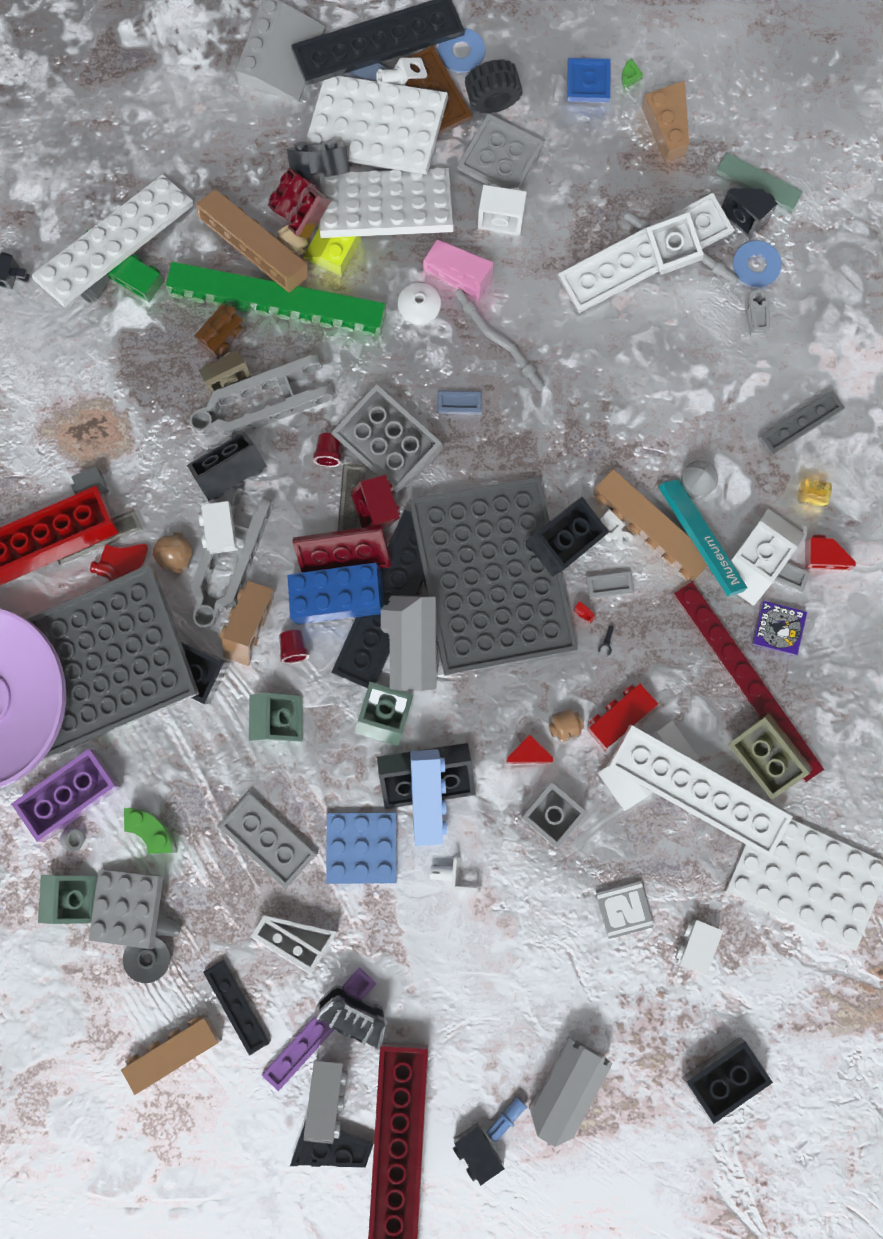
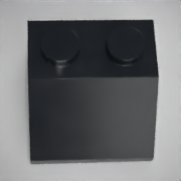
(749, 209)

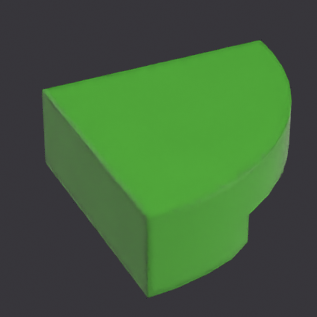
(630, 74)

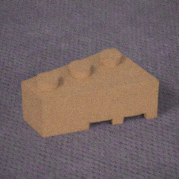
(668, 120)
(246, 622)

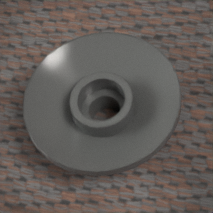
(145, 972)

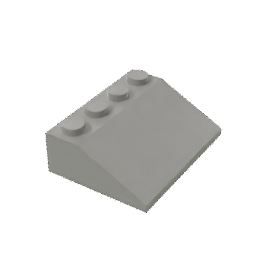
(267, 57)
(387, 438)

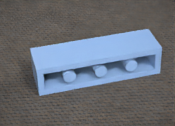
(426, 797)

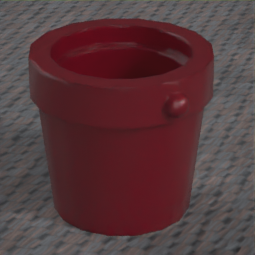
(327, 451)
(292, 647)

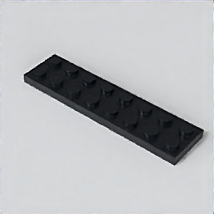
(377, 40)
(366, 644)

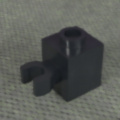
(10, 271)

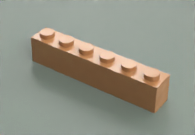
(252, 240)
(651, 525)

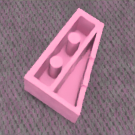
(459, 268)

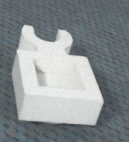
(614, 527)

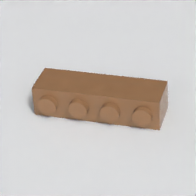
(170, 1055)

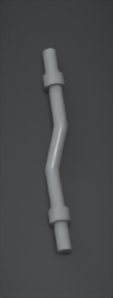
(718, 267)
(527, 369)

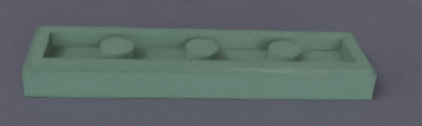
(752, 177)

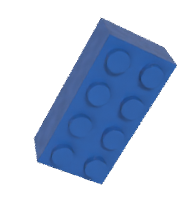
(335, 593)

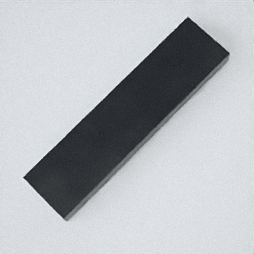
(236, 1007)

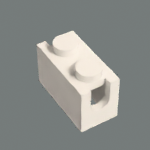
(218, 527)
(698, 946)

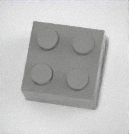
(553, 815)

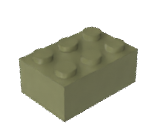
(770, 756)

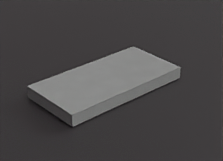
(267, 840)

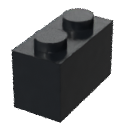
(478, 1154)

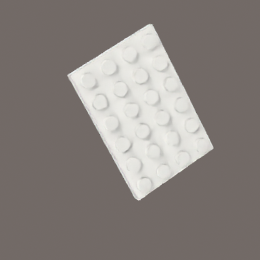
(379, 122)
(386, 203)
(812, 883)

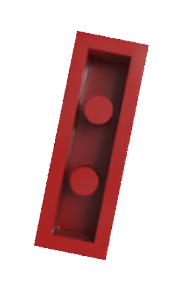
(620, 715)

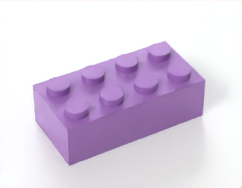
(66, 795)

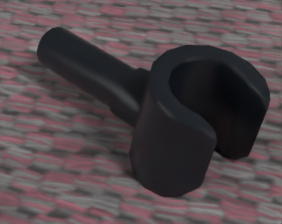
(607, 640)

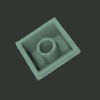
(383, 713)
(275, 718)
(66, 899)

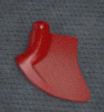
(119, 561)

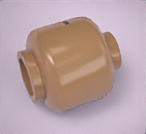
(566, 725)

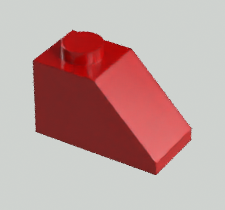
(826, 554)

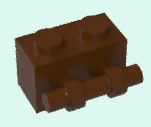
(220, 331)

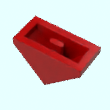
(529, 753)

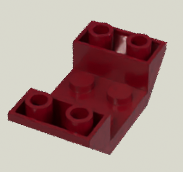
(299, 203)

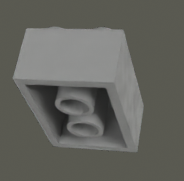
(324, 1102)

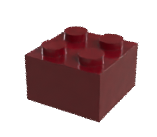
(375, 502)

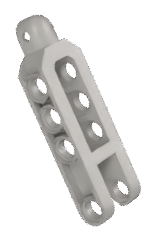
(212, 418)
(207, 607)

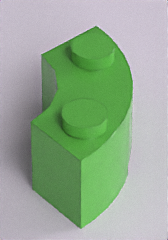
(151, 830)

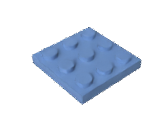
(361, 848)

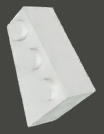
(294, 942)

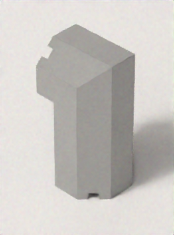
(413, 641)
(568, 1092)

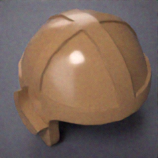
(173, 552)

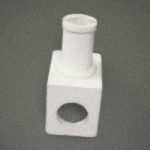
(401, 72)
(451, 874)

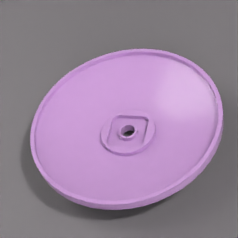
(29, 697)

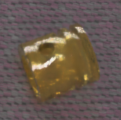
(814, 492)

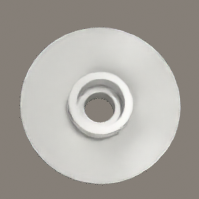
(419, 312)

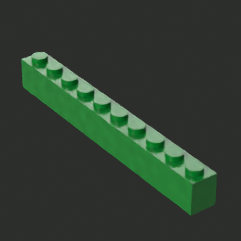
(270, 298)

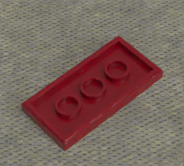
(342, 549)

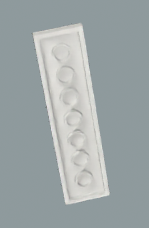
(112, 240)
(633, 259)
(700, 791)

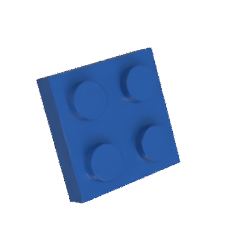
(588, 80)

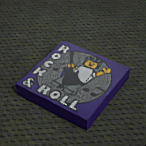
(779, 628)

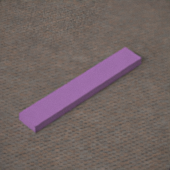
(311, 1036)

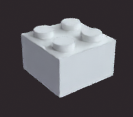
(501, 209)
(674, 243)

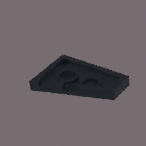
(344, 1152)

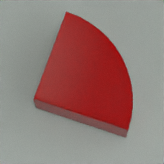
(584, 612)

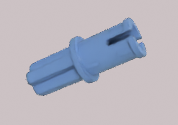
(506, 1119)

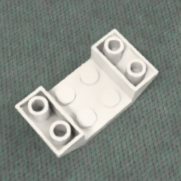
(765, 554)
(629, 792)

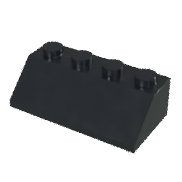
(396, 775)

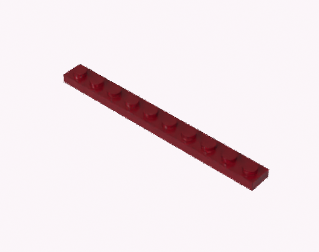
(740, 669)

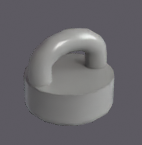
(71, 839)

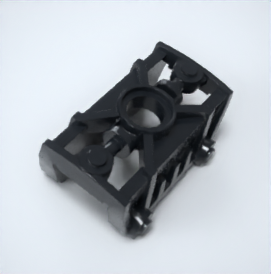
(352, 1016)

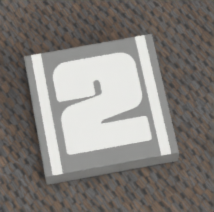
(624, 910)

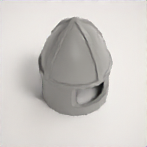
(699, 479)

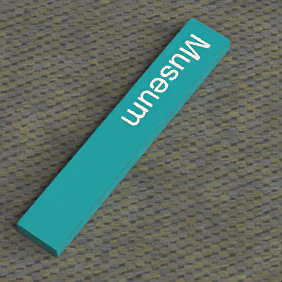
(703, 537)

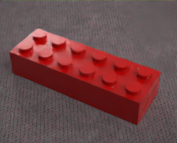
(54, 533)

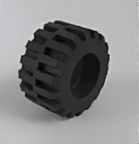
(493, 86)

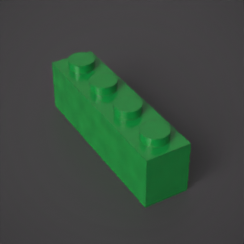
(137, 277)

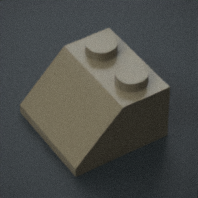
(224, 371)

